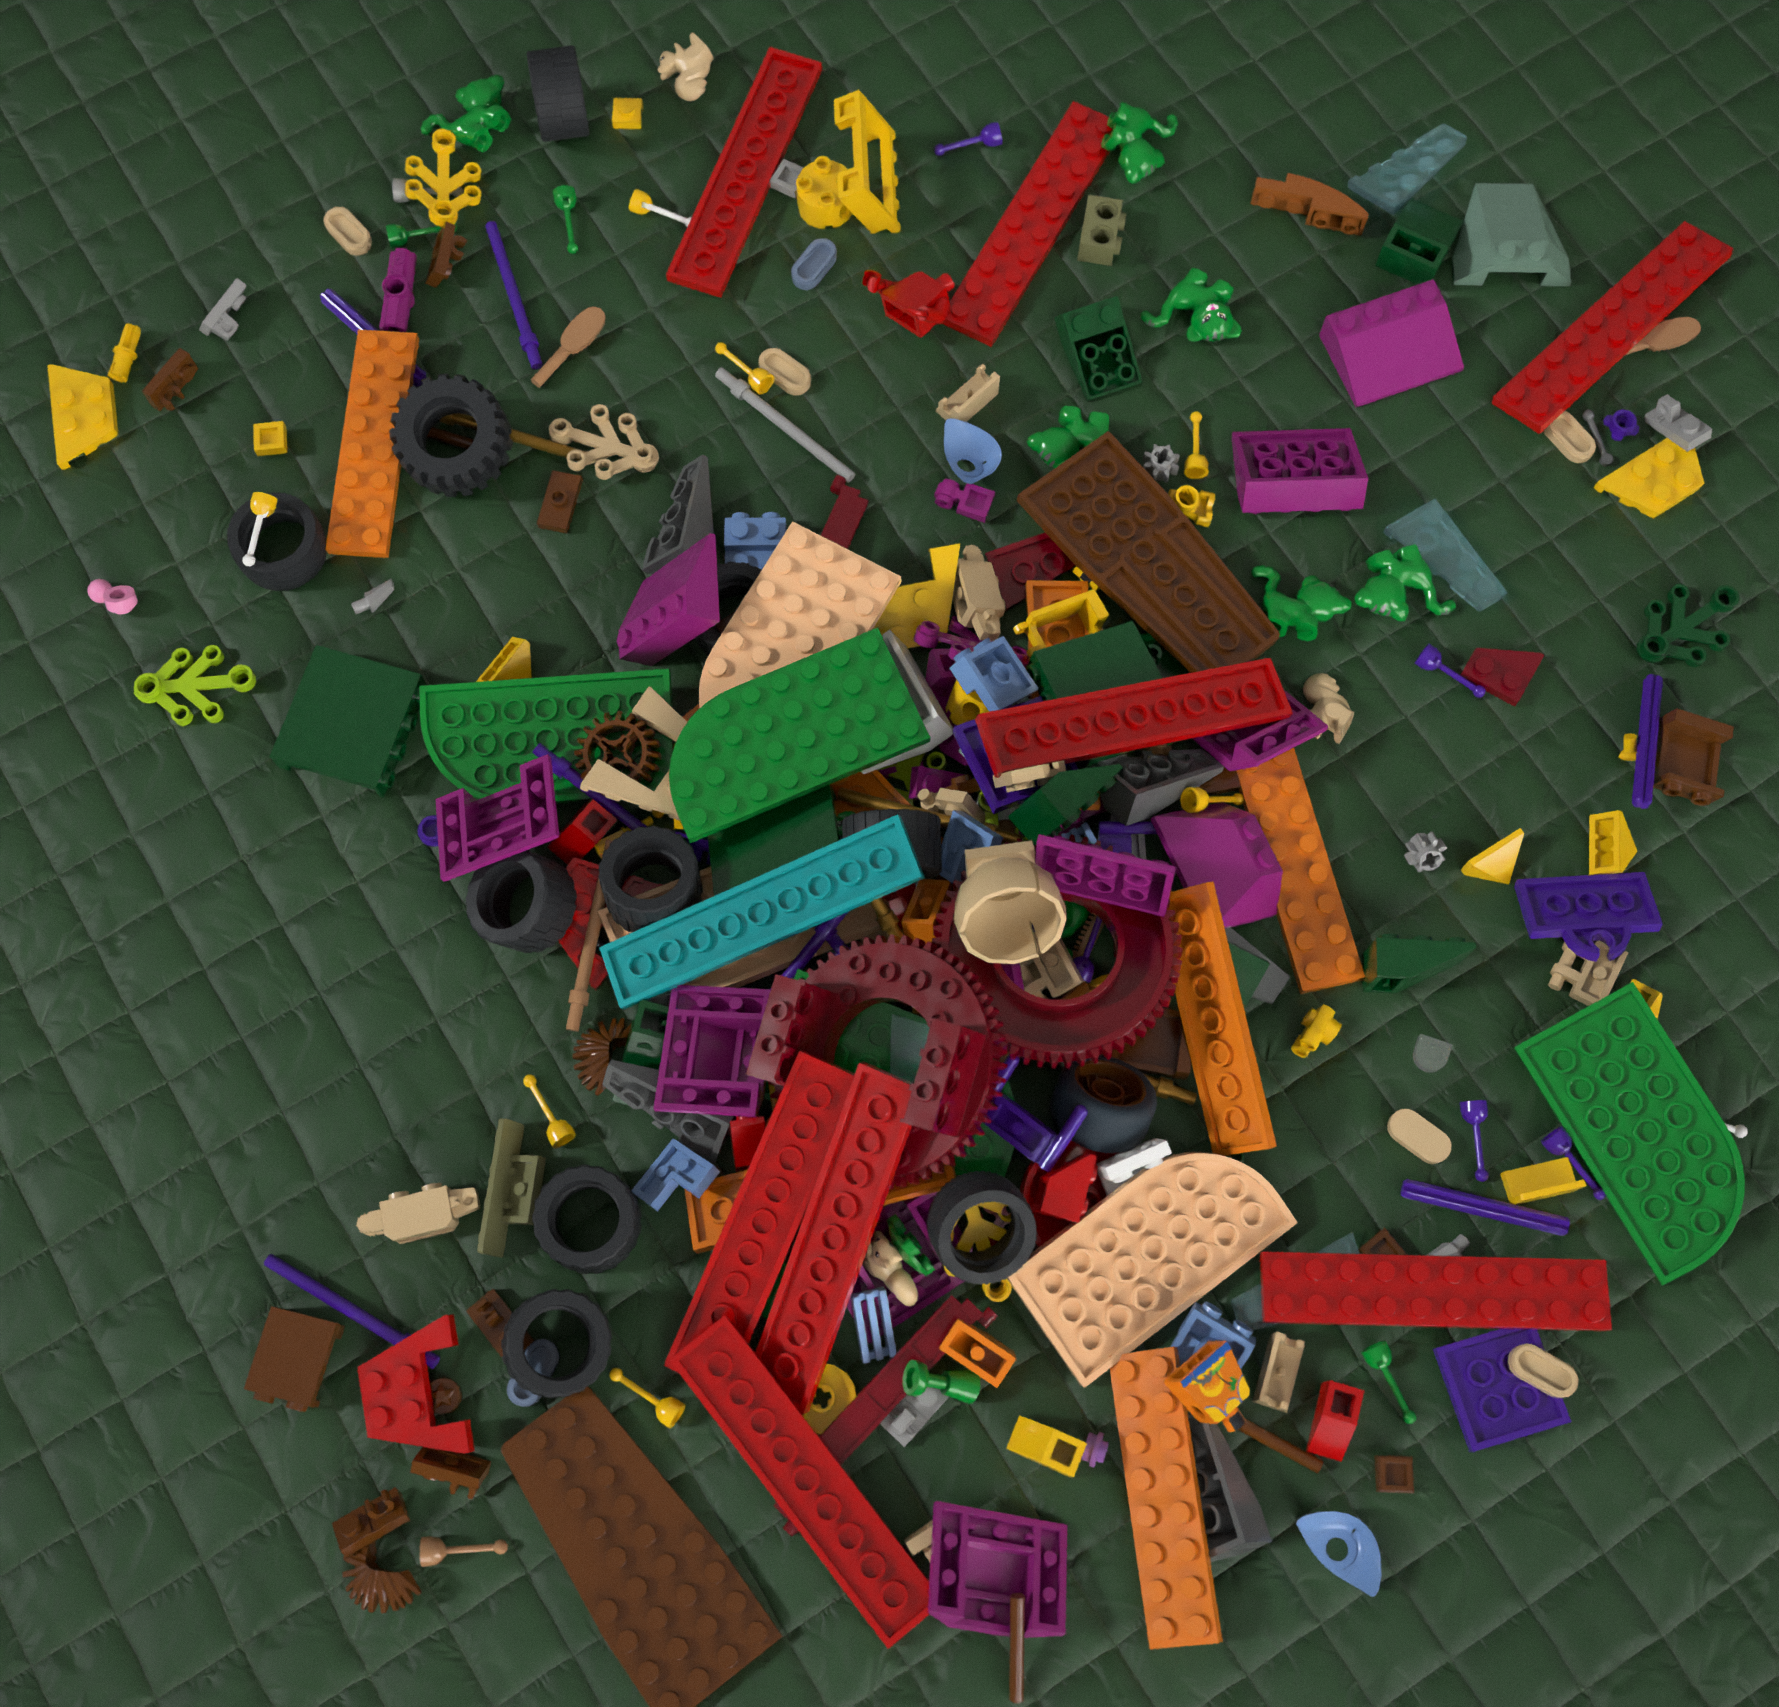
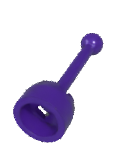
(989, 136)
(1431, 659)
(1083, 963)
(1475, 1113)
(1559, 1143)

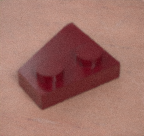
(1502, 671)

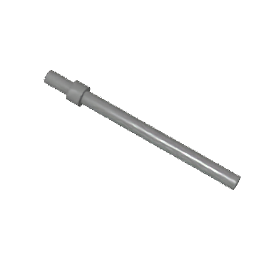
(742, 390)

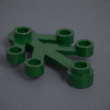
(1683, 628)

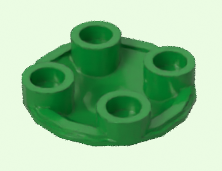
(908, 1246)

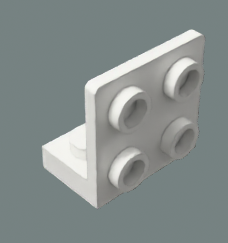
(1123, 1166)

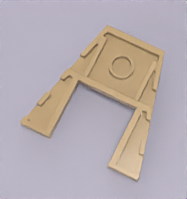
(616, 785)

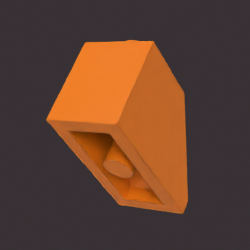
(923, 907)
(978, 1352)

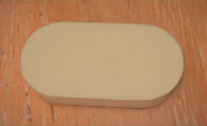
(348, 231)
(787, 372)
(1571, 438)
(1419, 1136)
(1543, 1370)

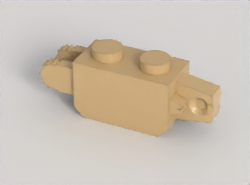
(978, 595)
(420, 1214)

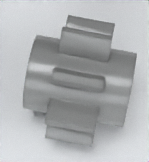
(1162, 455)
(1425, 851)

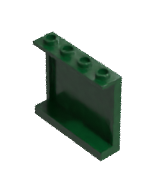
(1093, 664)
(349, 719)
(772, 839)

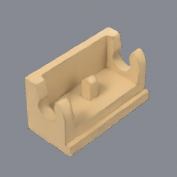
(970, 397)
(1278, 1372)

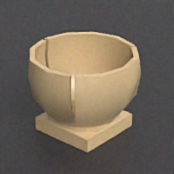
(1003, 900)

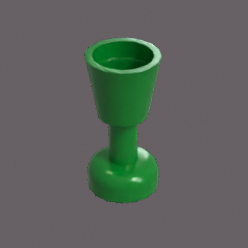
(957, 1384)

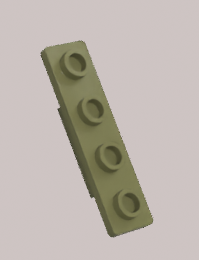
(511, 1189)

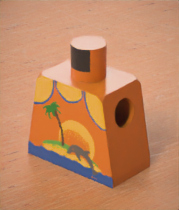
(1211, 1385)

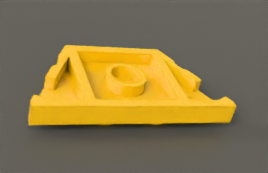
(80, 412)
(1655, 479)

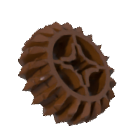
(624, 744)

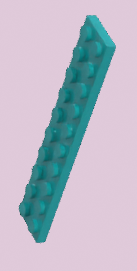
(762, 912)

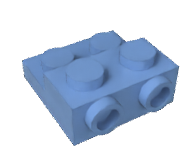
(752, 538)
(993, 673)
(1205, 1325)

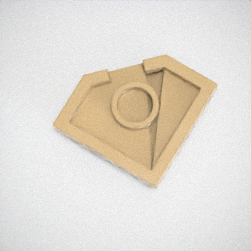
(1025, 777)

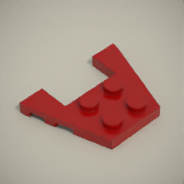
(585, 879)
(400, 1397)

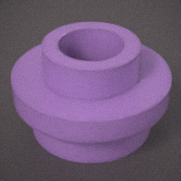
(1095, 1449)

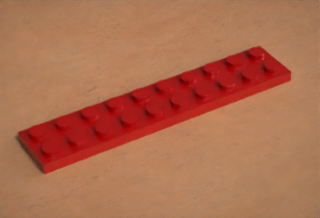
(744, 172)
(1030, 226)
(1612, 327)
(1133, 716)
(769, 1202)
(835, 1232)
(1435, 1291)
(806, 1480)

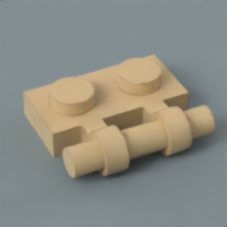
(948, 800)
(1056, 969)
(1594, 978)

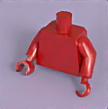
(915, 301)

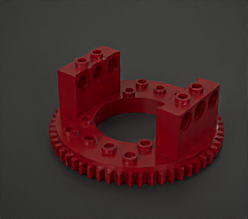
(1093, 1022)
(959, 1056)

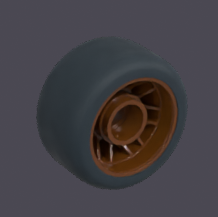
(1117, 1103)

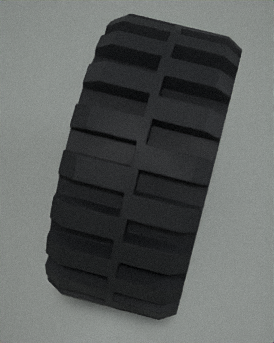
(430, 404)

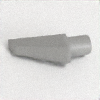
(374, 597)
(1451, 1249)

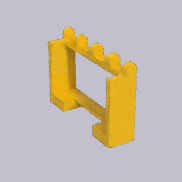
(854, 182)
(1086, 605)

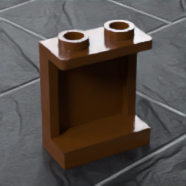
(1689, 756)
(1161, 1050)
(292, 1358)

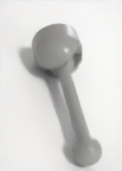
(399, 191)

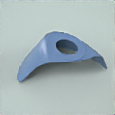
(973, 444)
(1363, 1559)

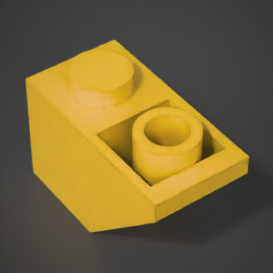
(1046, 1446)

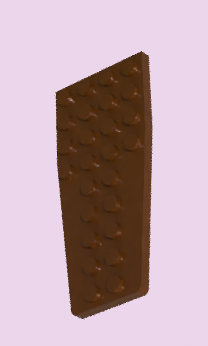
(1148, 557)
(637, 1554)

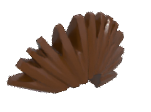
(596, 1053)
(376, 1584)

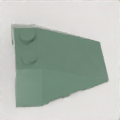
(1508, 233)

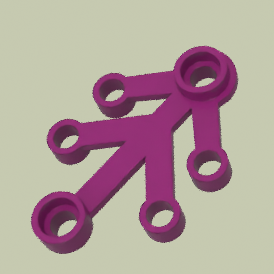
(928, 636)

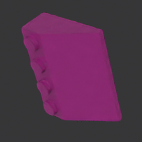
(1392, 343)
(1298, 470)
(672, 606)
(1106, 875)

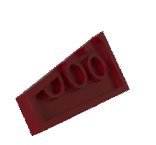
(1026, 560)

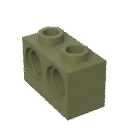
(1101, 230)

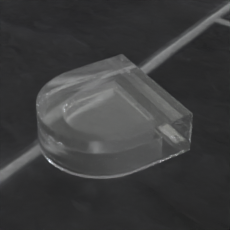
(1430, 1053)

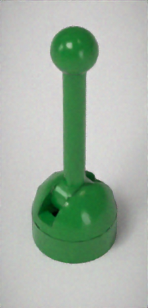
(565, 200)
(399, 235)
(1379, 1357)

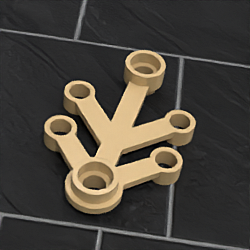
(606, 446)

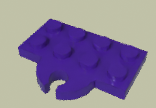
(1589, 910)

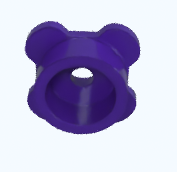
(1624, 418)

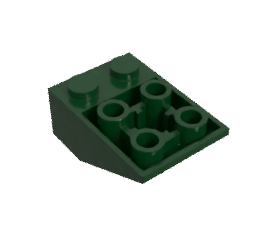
(1418, 242)
(1099, 348)
(1060, 800)
(1400, 963)
(645, 1037)

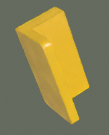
(1540, 1181)

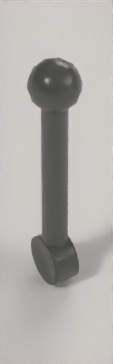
(1606, 459)

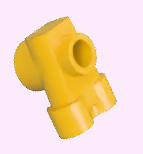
(1194, 504)
(1319, 1027)

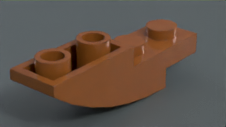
(1321, 203)

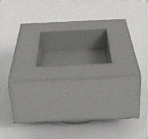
(785, 178)

